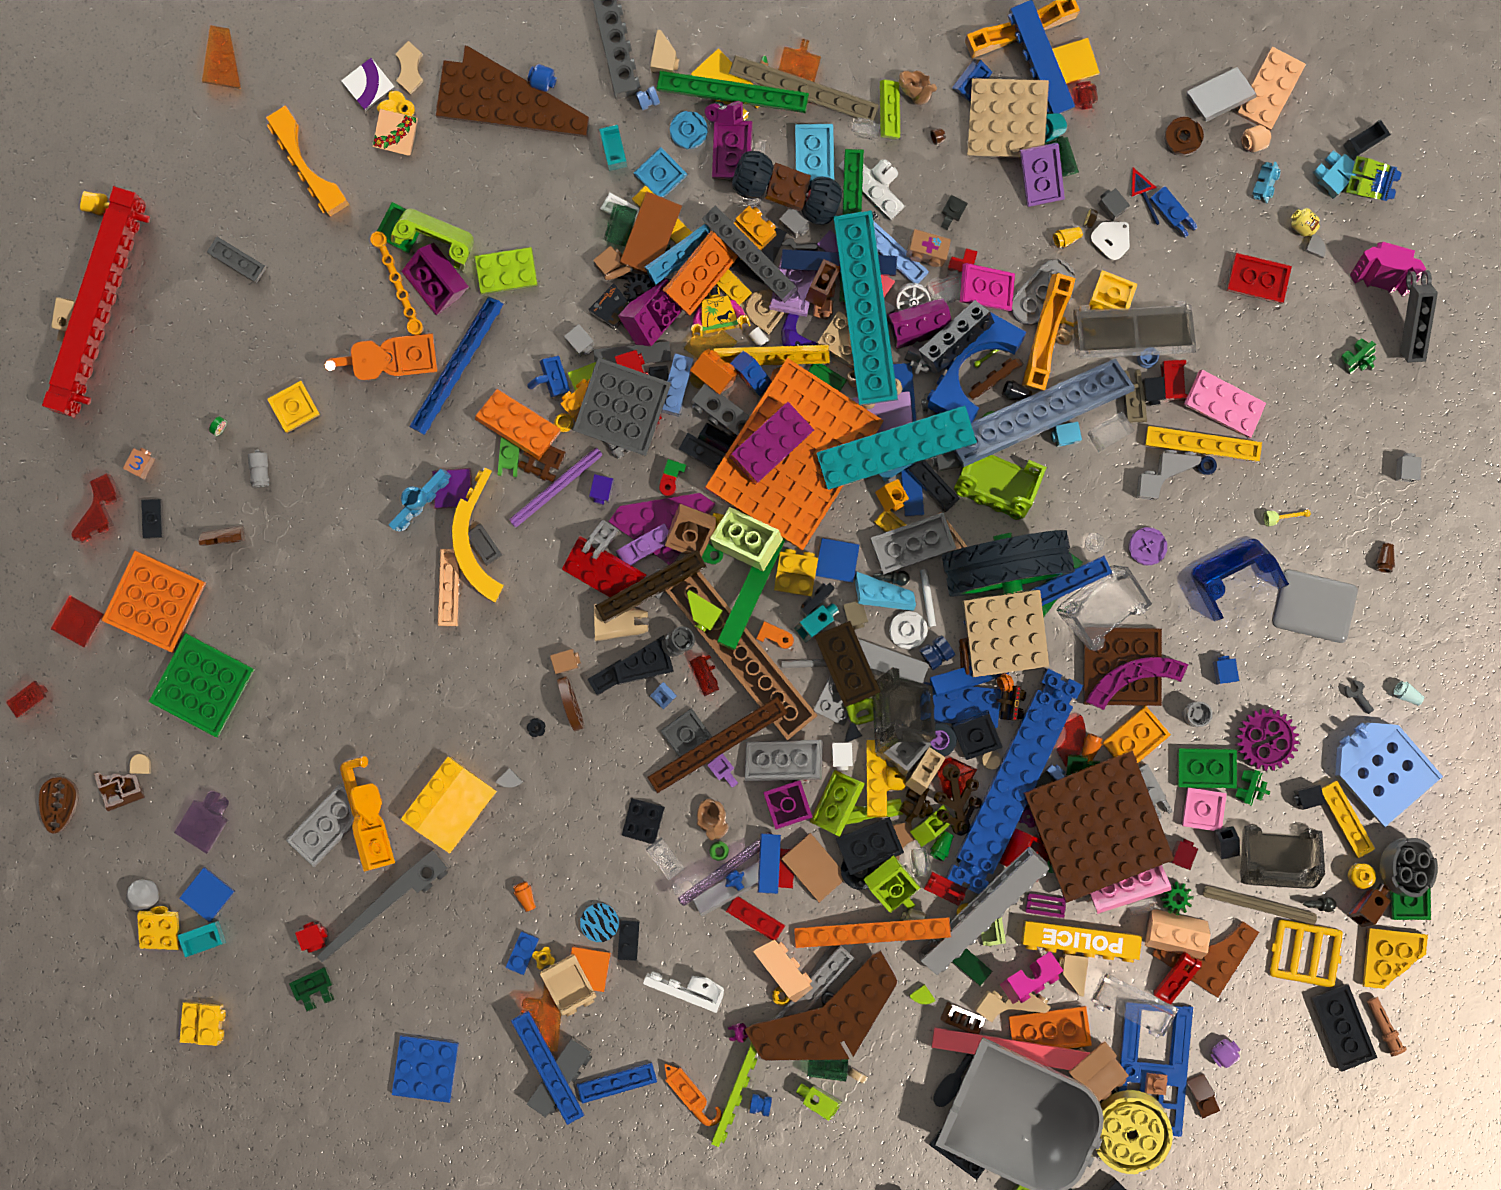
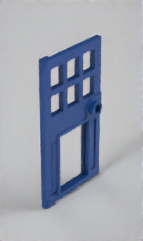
(1177, 1066)

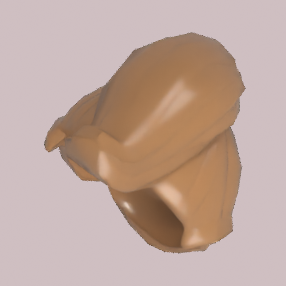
(916, 86)
(712, 818)

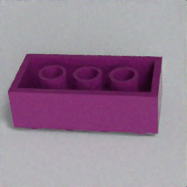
(771, 443)

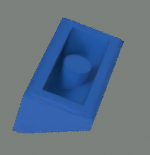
(975, 70)

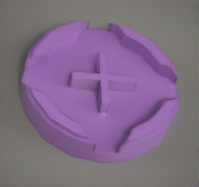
(1147, 546)

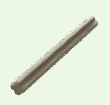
(1260, 905)

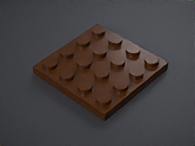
(1121, 647)

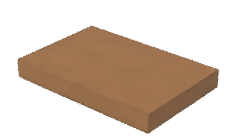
(813, 867)

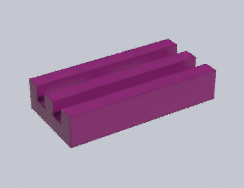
(1062, 908)

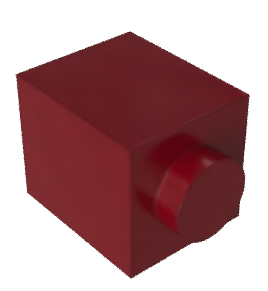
(1184, 854)

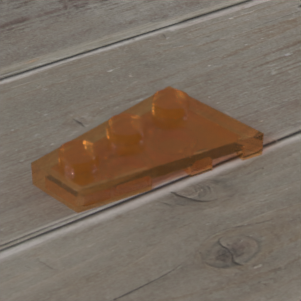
(220, 60)

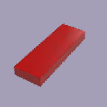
(755, 918)

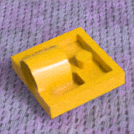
(158, 929)

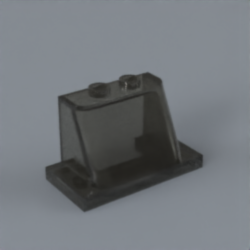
(902, 712)

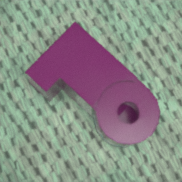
(725, 114)

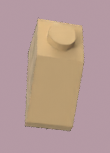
(664, 55)
(1075, 971)

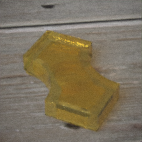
(698, 344)

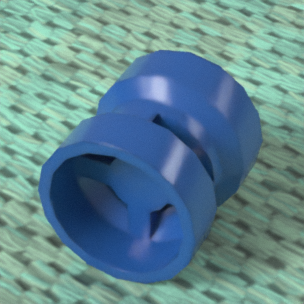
(760, 1105)

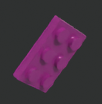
(728, 147)

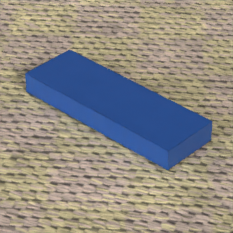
(769, 863)

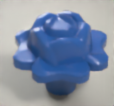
(734, 880)

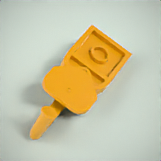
(368, 825)

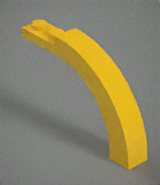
(460, 541)

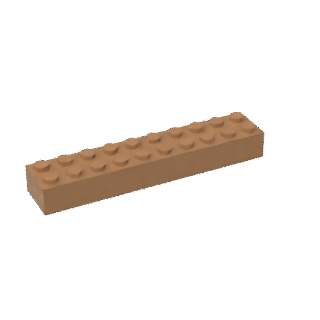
(749, 660)

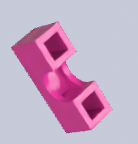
(1020, 986)

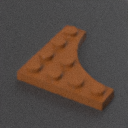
(1220, 961)

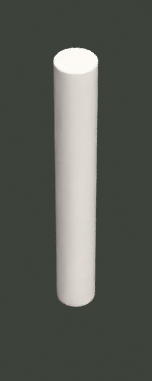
(927, 597)

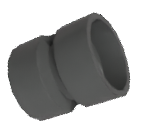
(678, 641)

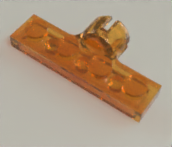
(547, 1015)

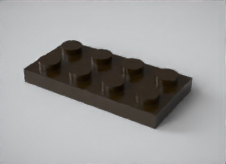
(847, 664)

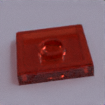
(77, 621)

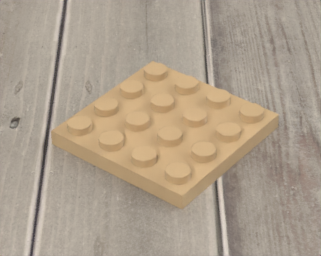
(1007, 116)
(1006, 633)

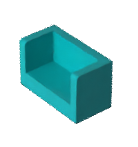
(613, 147)
(202, 939)

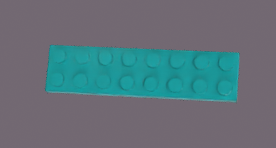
(896, 447)

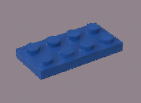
(966, 704)

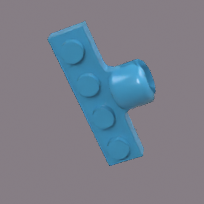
(676, 256)
(416, 498)

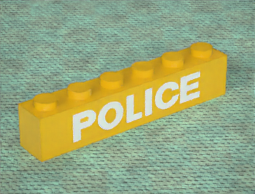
(1082, 940)

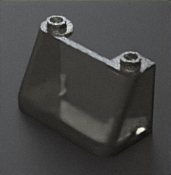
(1282, 858)

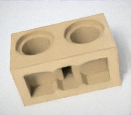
(925, 771)

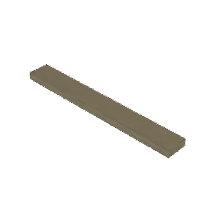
(817, 92)

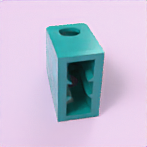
(812, 625)

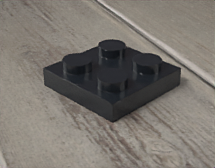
(977, 735)

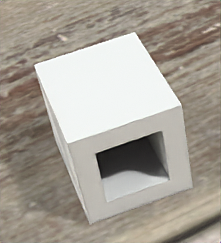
(842, 755)

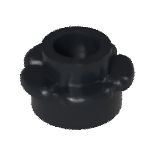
(531, 727)

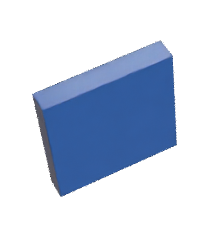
(837, 560)
(207, 894)

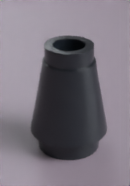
(1015, 391)

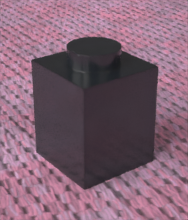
(1154, 391)
(1308, 797)
(1227, 842)

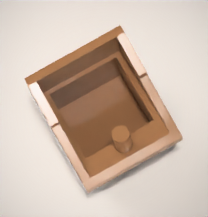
(1100, 1071)

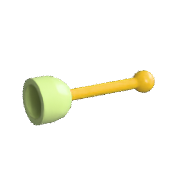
(1272, 518)

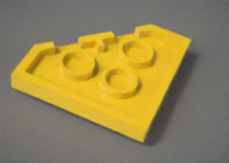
(1390, 955)

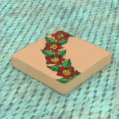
(395, 132)

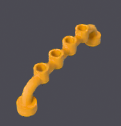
(379, 241)

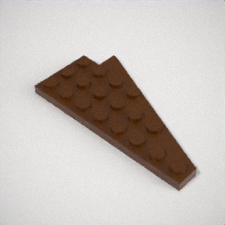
(493, 95)

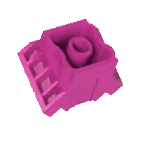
(1387, 267)

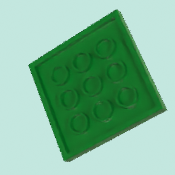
(201, 685)

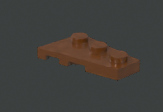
(994, 376)

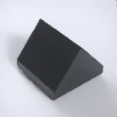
(852, 733)

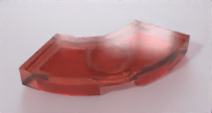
(1074, 738)

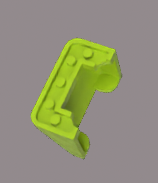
(415, 221)

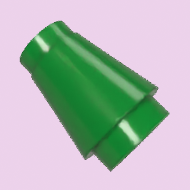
(942, 846)

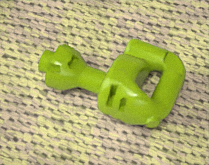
(854, 709)

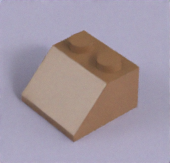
(690, 530)

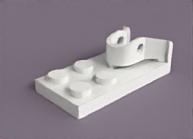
(694, 993)

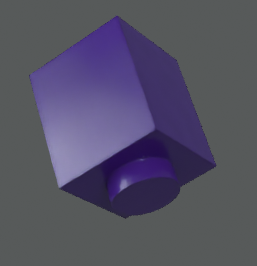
(601, 489)

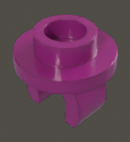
(740, 1033)

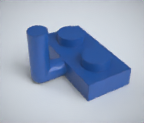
(553, 377)

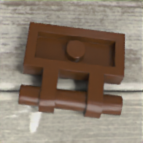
(551, 458)

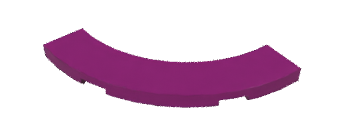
(1132, 671)

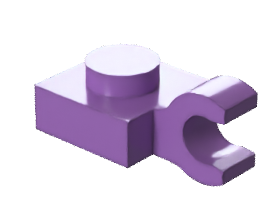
(721, 768)

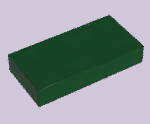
(973, 967)

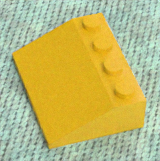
(448, 805)

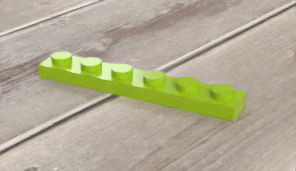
(735, 1097)

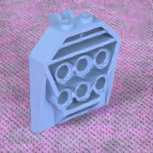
(1357, 753)

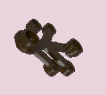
(952, 773)

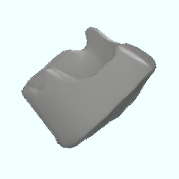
(142, 895)

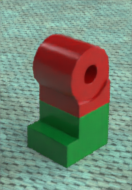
(669, 478)

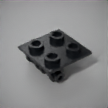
(643, 821)

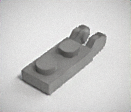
(600, 538)
(1154, 790)

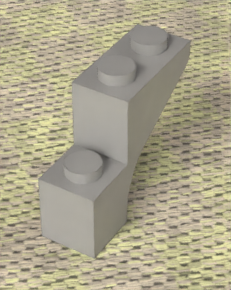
(1169, 465)

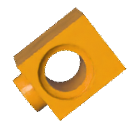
(892, 496)

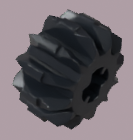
(633, 292)

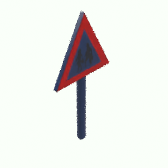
(1141, 185)

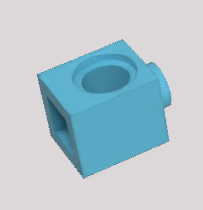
(1066, 434)

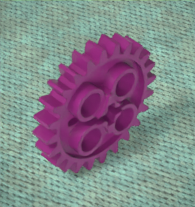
(1274, 755)

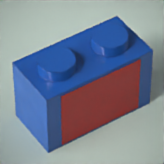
(751, 373)

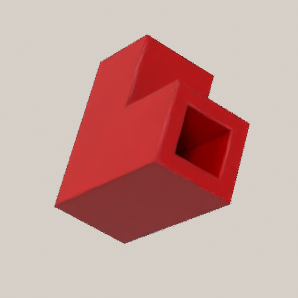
(956, 264)

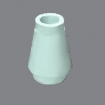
(1408, 693)

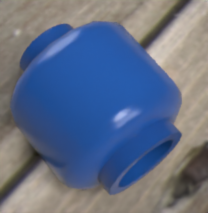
(542, 77)

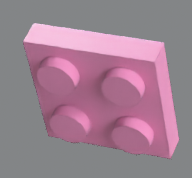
(1204, 809)

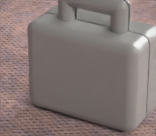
(1315, 606)

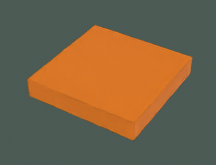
(594, 965)

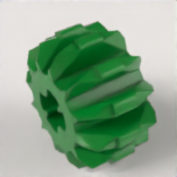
(1173, 905)

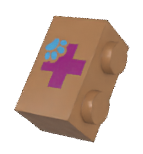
(928, 248)

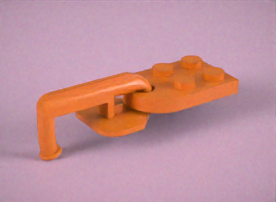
(410, 356)

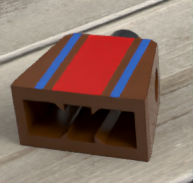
(1370, 906)

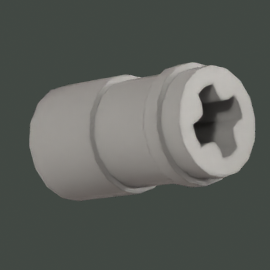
(258, 469)

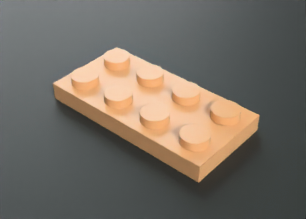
(1272, 88)

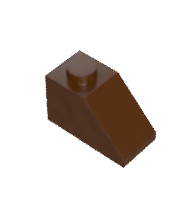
(822, 283)

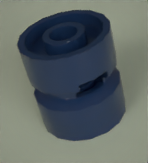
(937, 652)

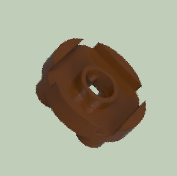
(1188, 126)

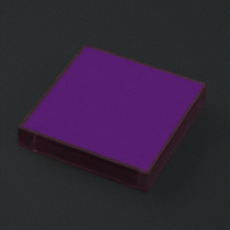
(455, 490)

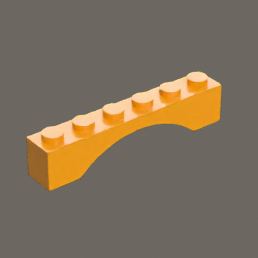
(998, 36)
(287, 129)
(1040, 357)

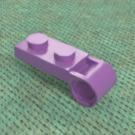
(643, 545)

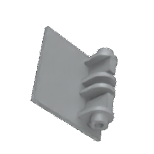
(830, 704)

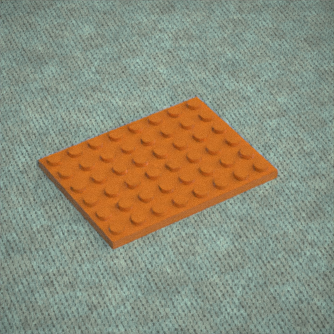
(794, 491)

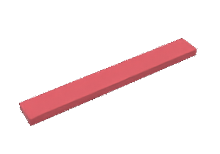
(1043, 1054)

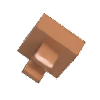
(1156, 1083)

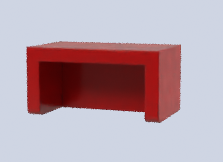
(1174, 379)

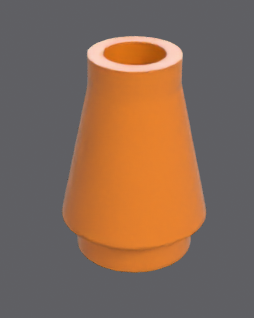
(1091, 746)
(524, 894)

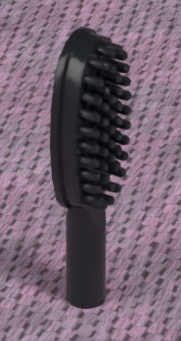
(951, 1084)

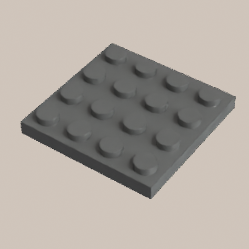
(622, 406)

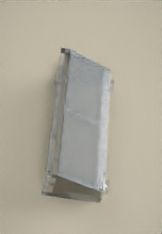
(1134, 331)

